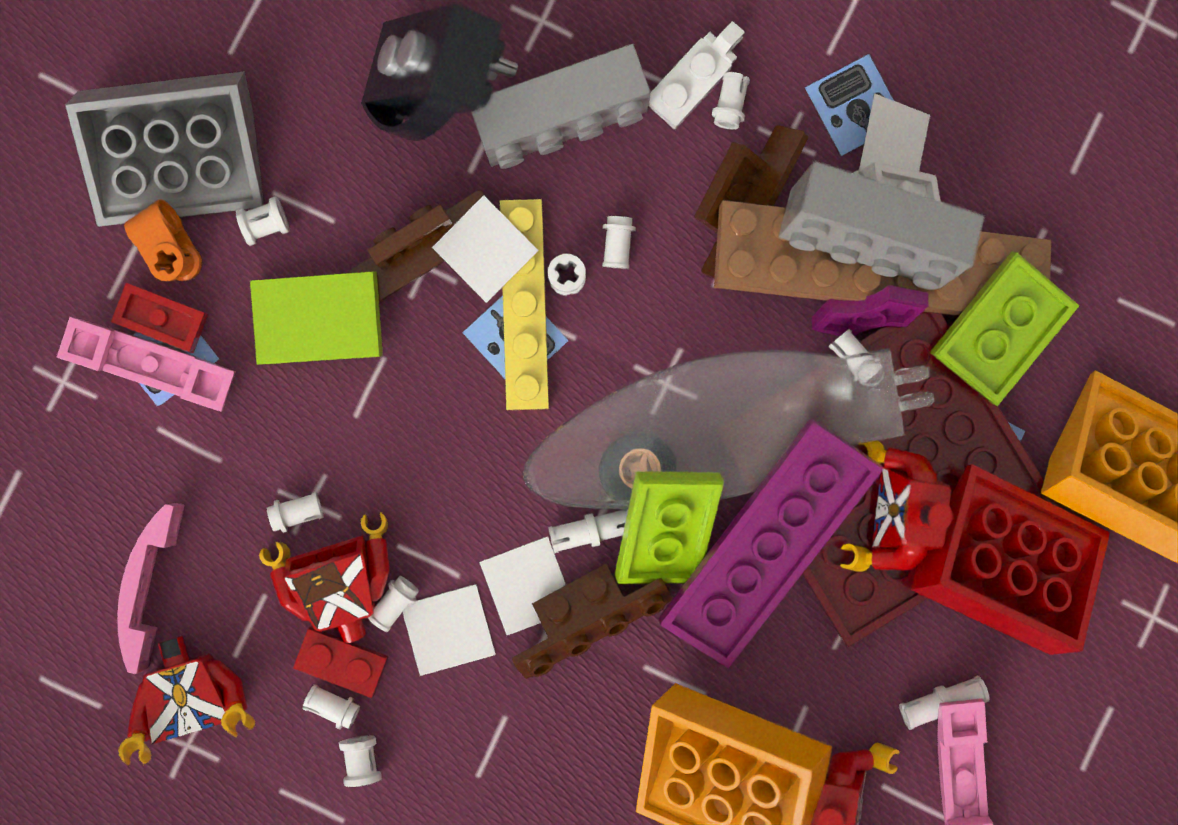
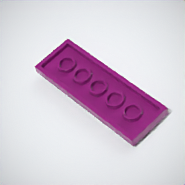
(770, 543)

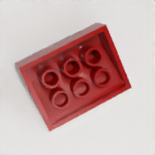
(1016, 564)

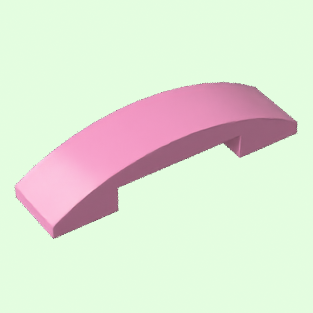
(146, 363)
(137, 639)
(962, 762)

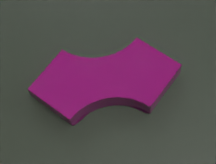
(887, 307)

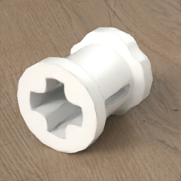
(262, 221)
(564, 261)
(360, 761)

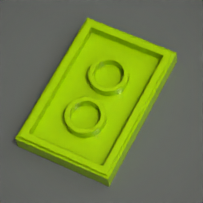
(316, 318)
(1004, 328)
(667, 526)

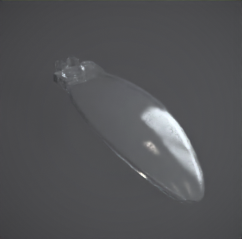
(719, 416)

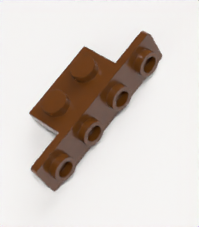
(750, 178)
(408, 253)
(584, 614)

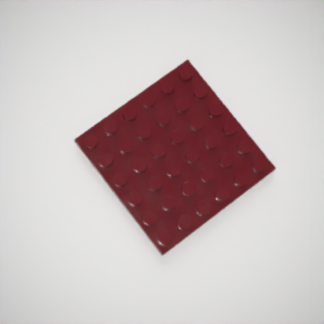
(951, 434)

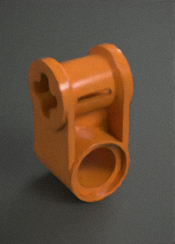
(164, 243)

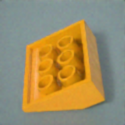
(1120, 464)
(726, 766)

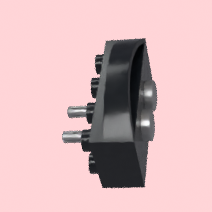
(432, 69)

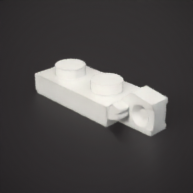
(695, 75)

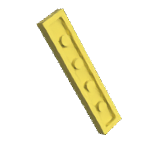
(526, 315)

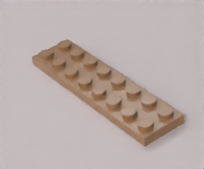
(758, 261)

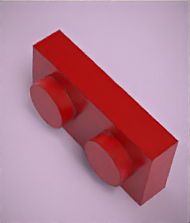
(159, 318)
(340, 662)

